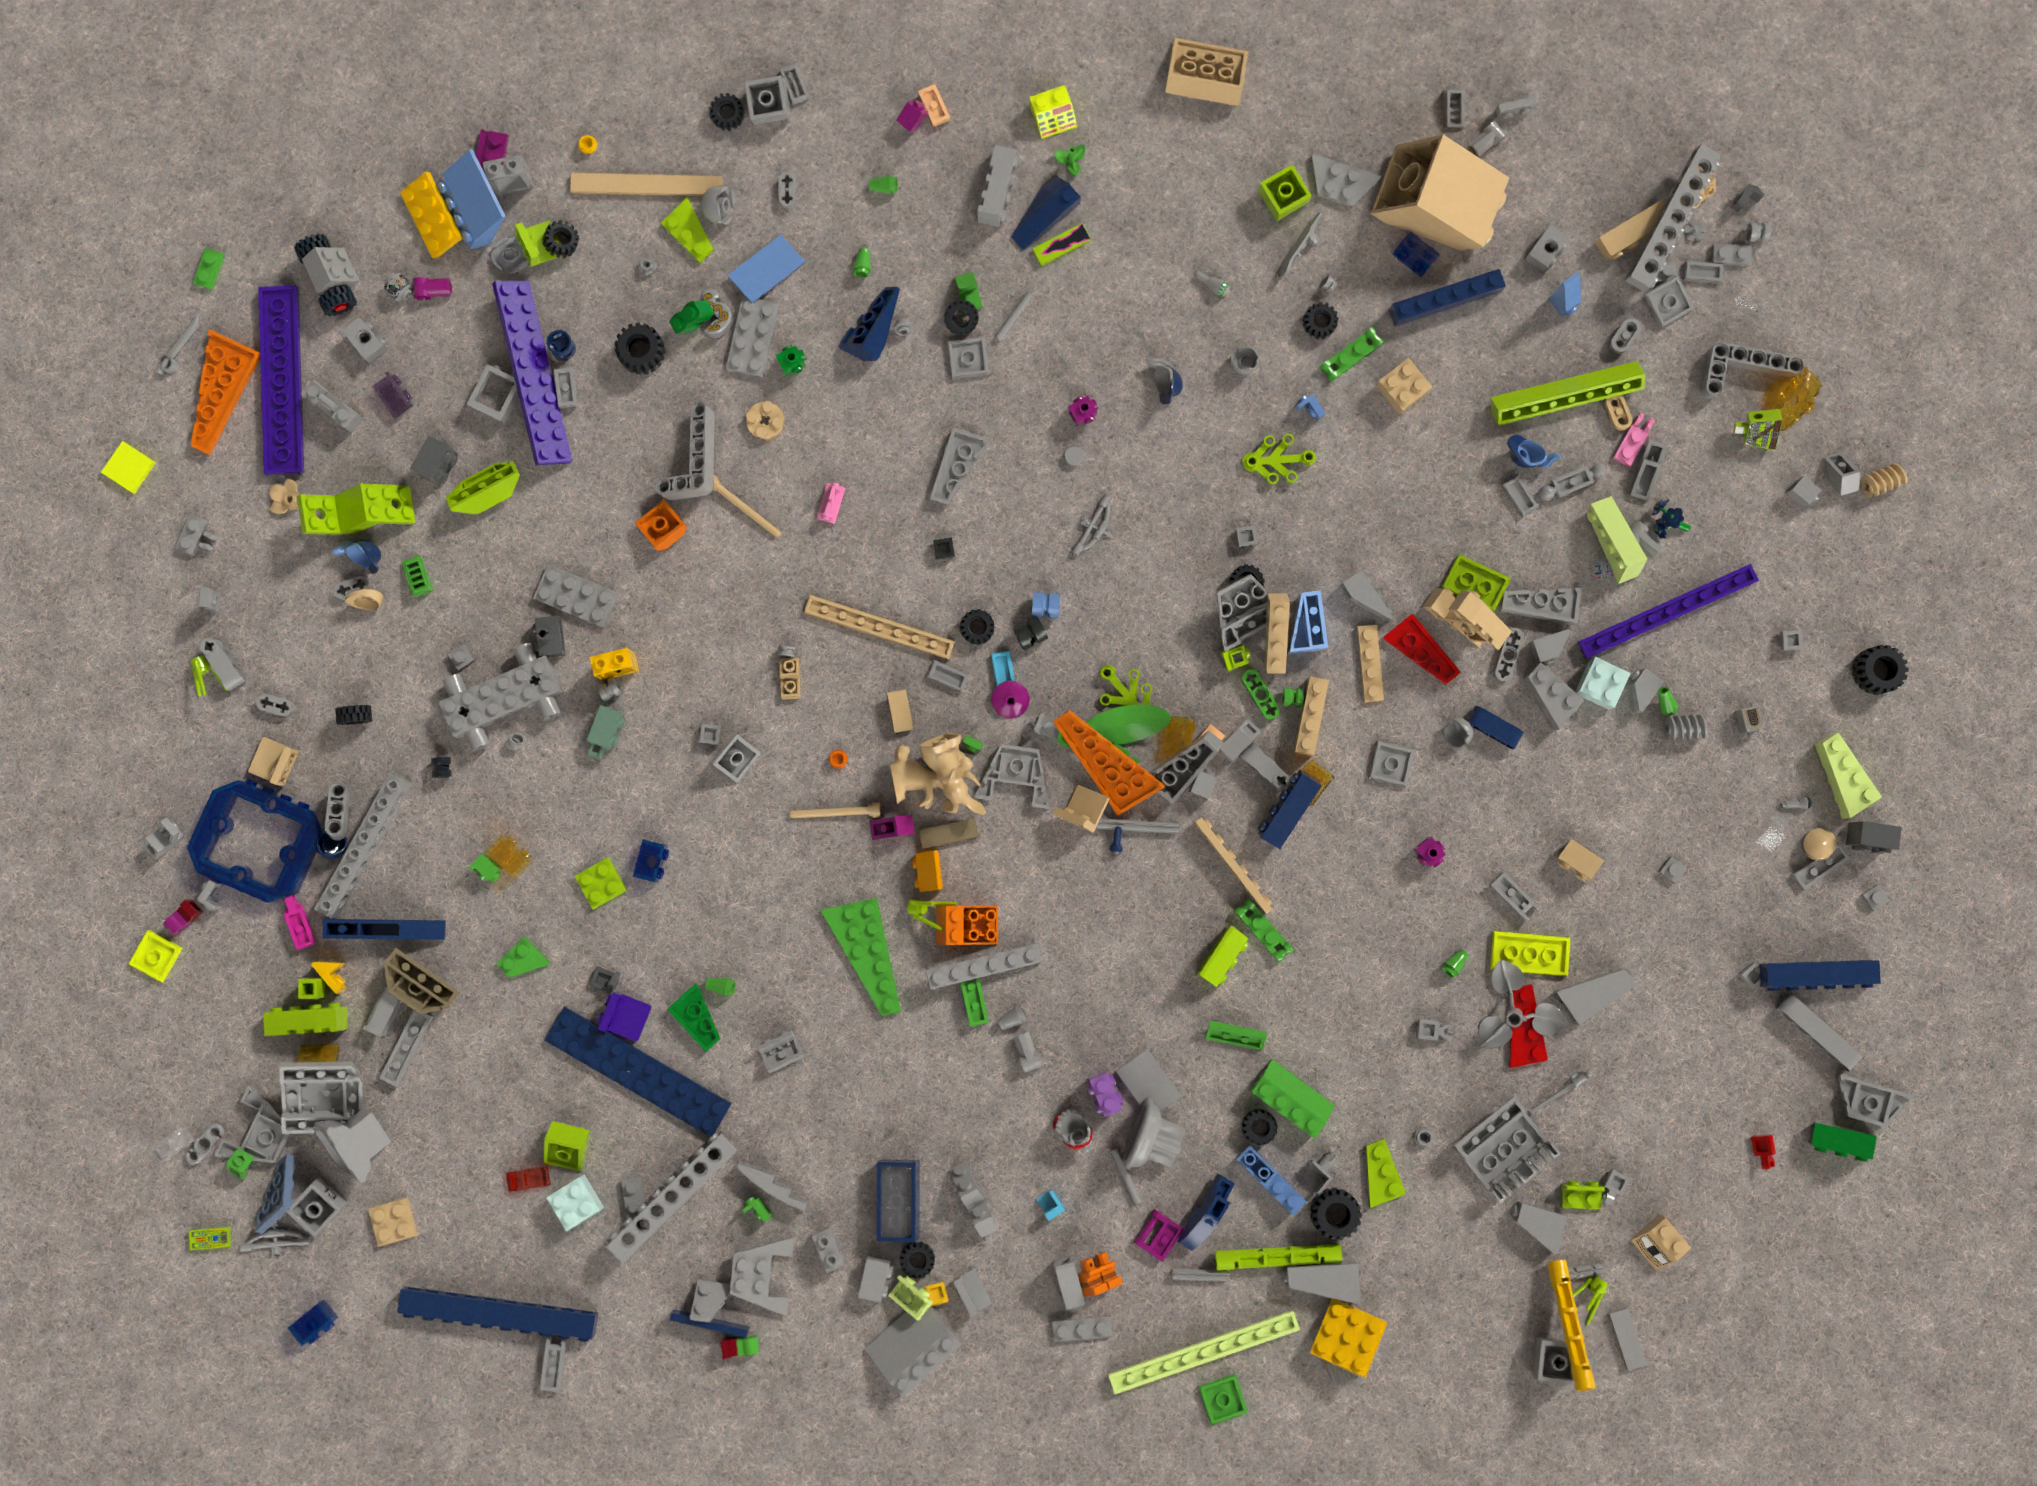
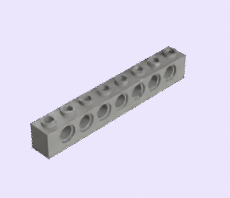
(1702, 157)
(363, 845)
(624, 1250)

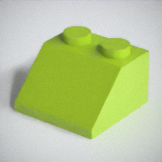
(566, 1146)

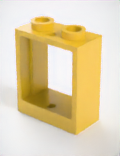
(607, 664)

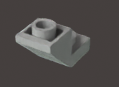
(1239, 740)

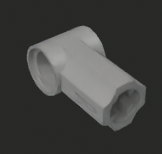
(1490, 137)
(1645, 539)
(1028, 1055)

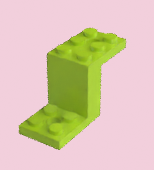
(355, 509)

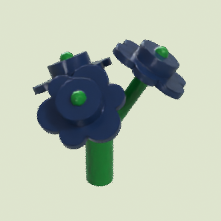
(1672, 517)

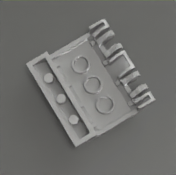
(1505, 1148)

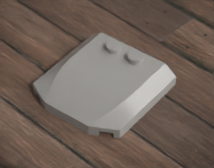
(318, 1093)

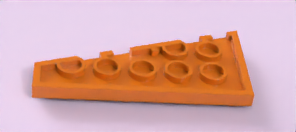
(222, 383)
(1107, 765)

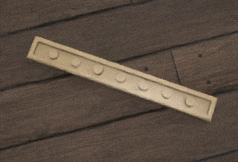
(642, 184)
(879, 627)

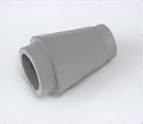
(1013, 1018)

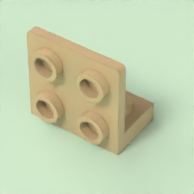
(273, 761)
(1084, 808)

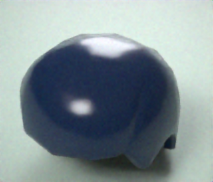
(330, 848)

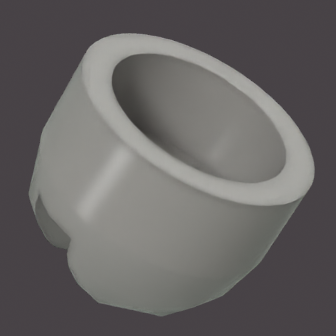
(516, 741)

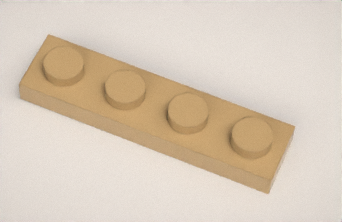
(1370, 663)

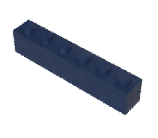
(1447, 297)
(1820, 974)

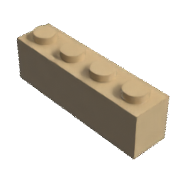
(1629, 233)
(1276, 632)
(1310, 716)

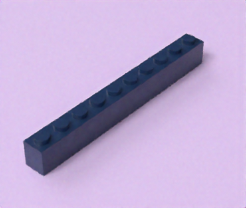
(497, 1313)

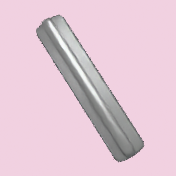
(1200, 1274)

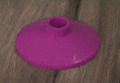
(1006, 690)

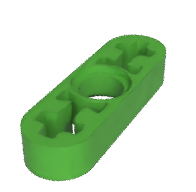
(1268, 695)

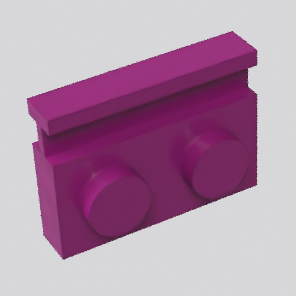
(491, 146)

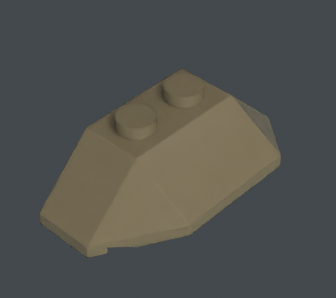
(416, 985)

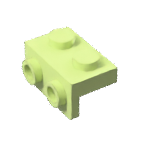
(911, 1298)

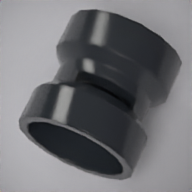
(441, 767)

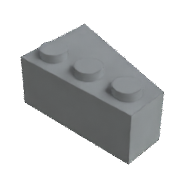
(1553, 695)

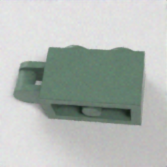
(605, 731)

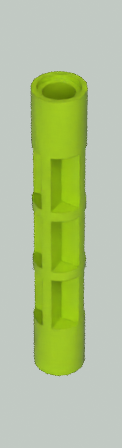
(1278, 1256)

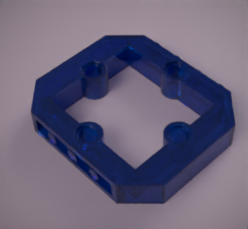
(208, 832)

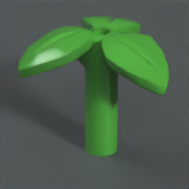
(1073, 154)

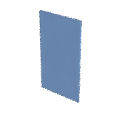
(766, 268)

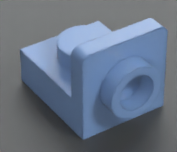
(1314, 408)

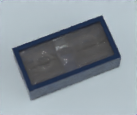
(898, 1200)

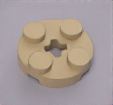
(755, 416)

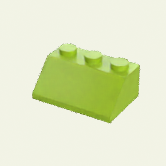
(1223, 956)

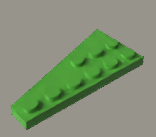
(863, 939)

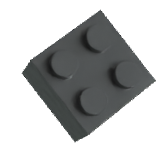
(434, 461)
(1873, 837)

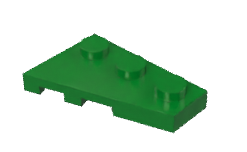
(695, 1017)

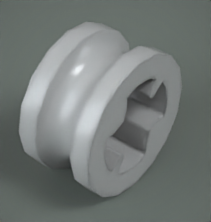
(786, 651)

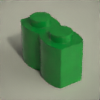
(691, 316)

